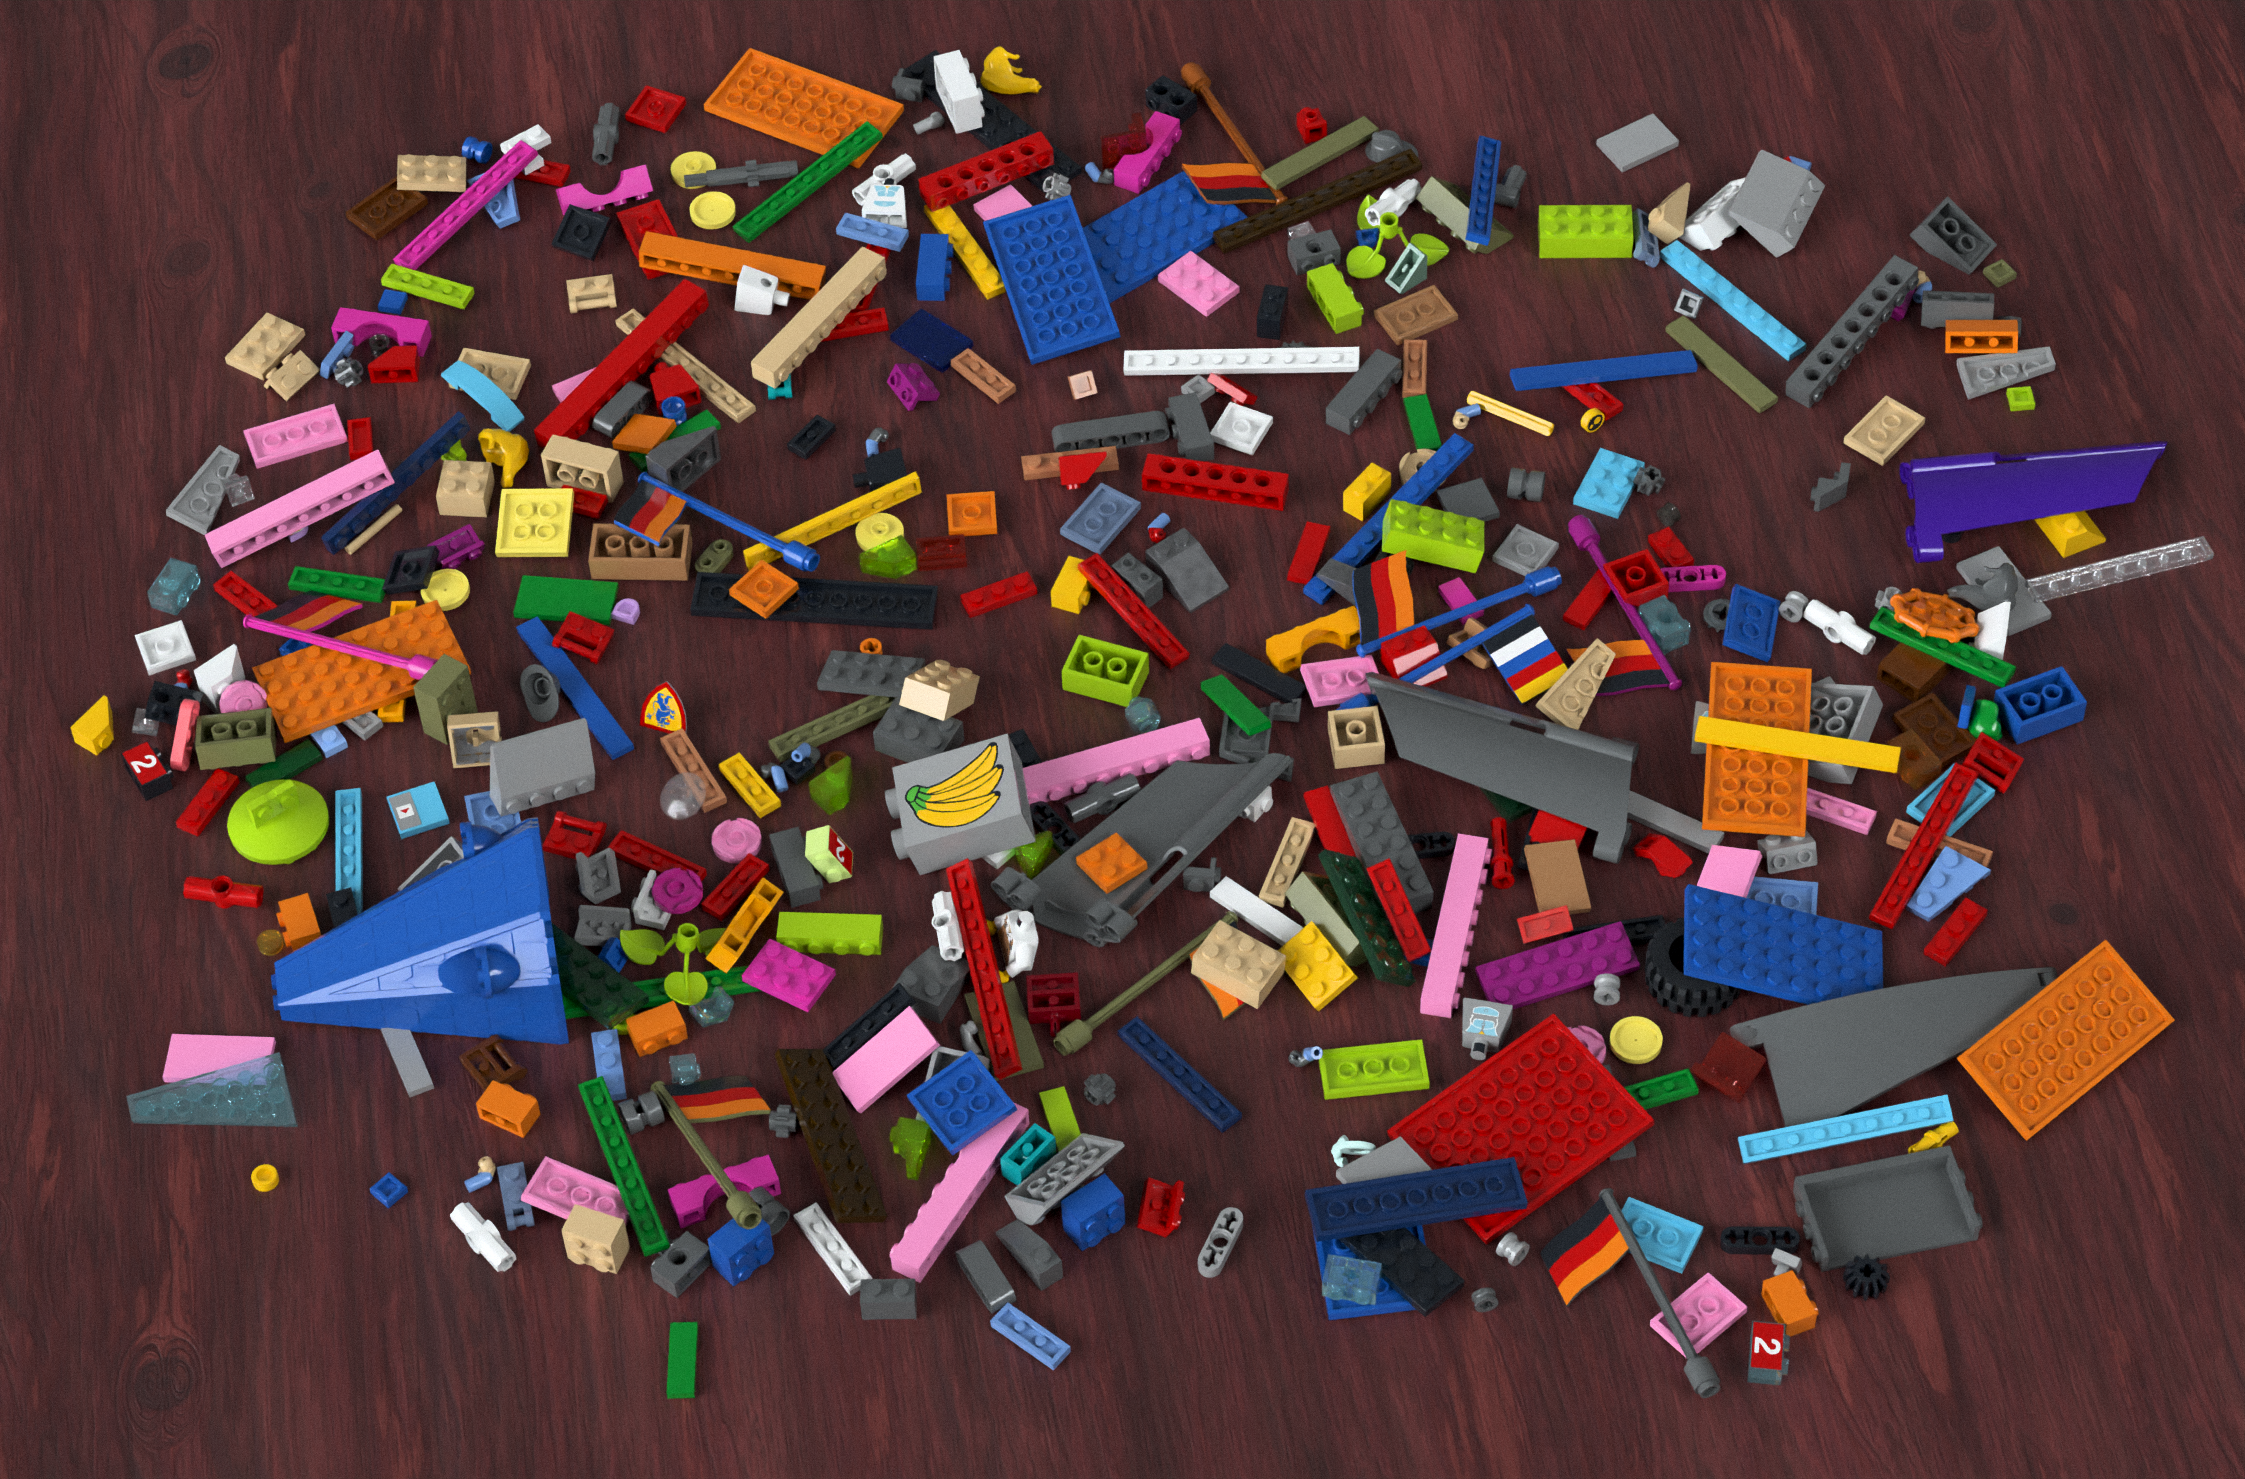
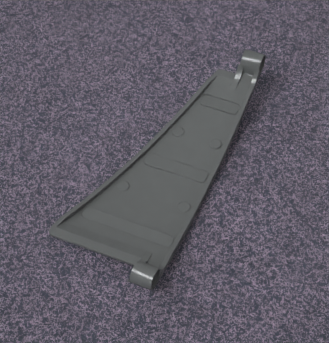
(1867, 1043)

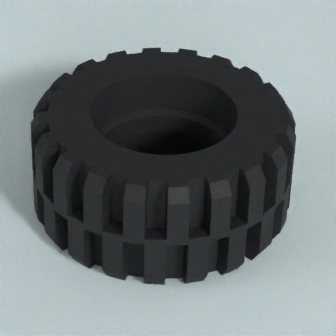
(1674, 988)

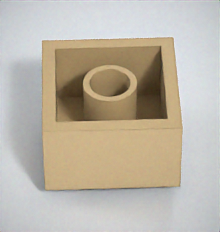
(465, 488)
(1356, 737)
(595, 1239)

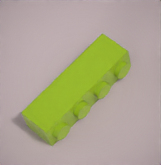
(831, 933)

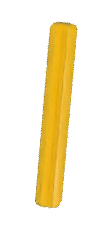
(1511, 413)

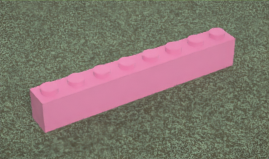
(299, 508)
(1114, 760)
(1454, 926)
(955, 1197)

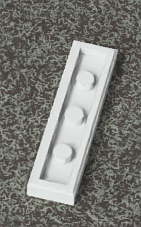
(1254, 911)
(832, 1248)

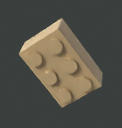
(582, 466)
(939, 690)
(1238, 964)

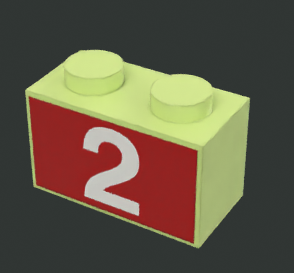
(829, 854)

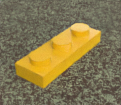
(749, 785)

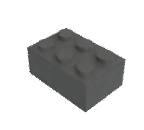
(915, 735)

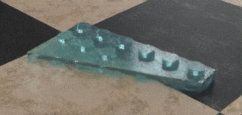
(235, 1096)

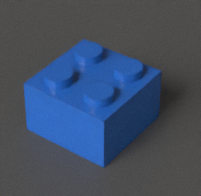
(1093, 1212)
(739, 1250)

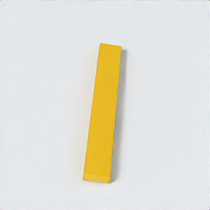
(839, 518)
(1797, 744)

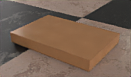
(1415, 315)
(1557, 876)

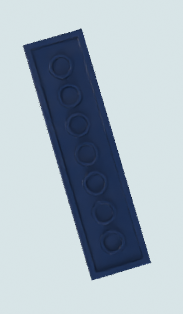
(1415, 1199)

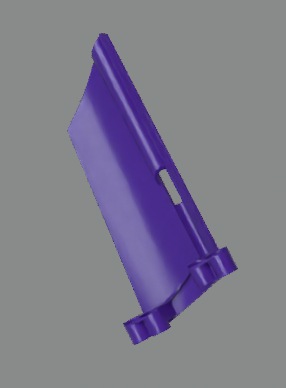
(1978, 493)

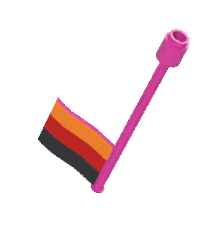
(315, 610)

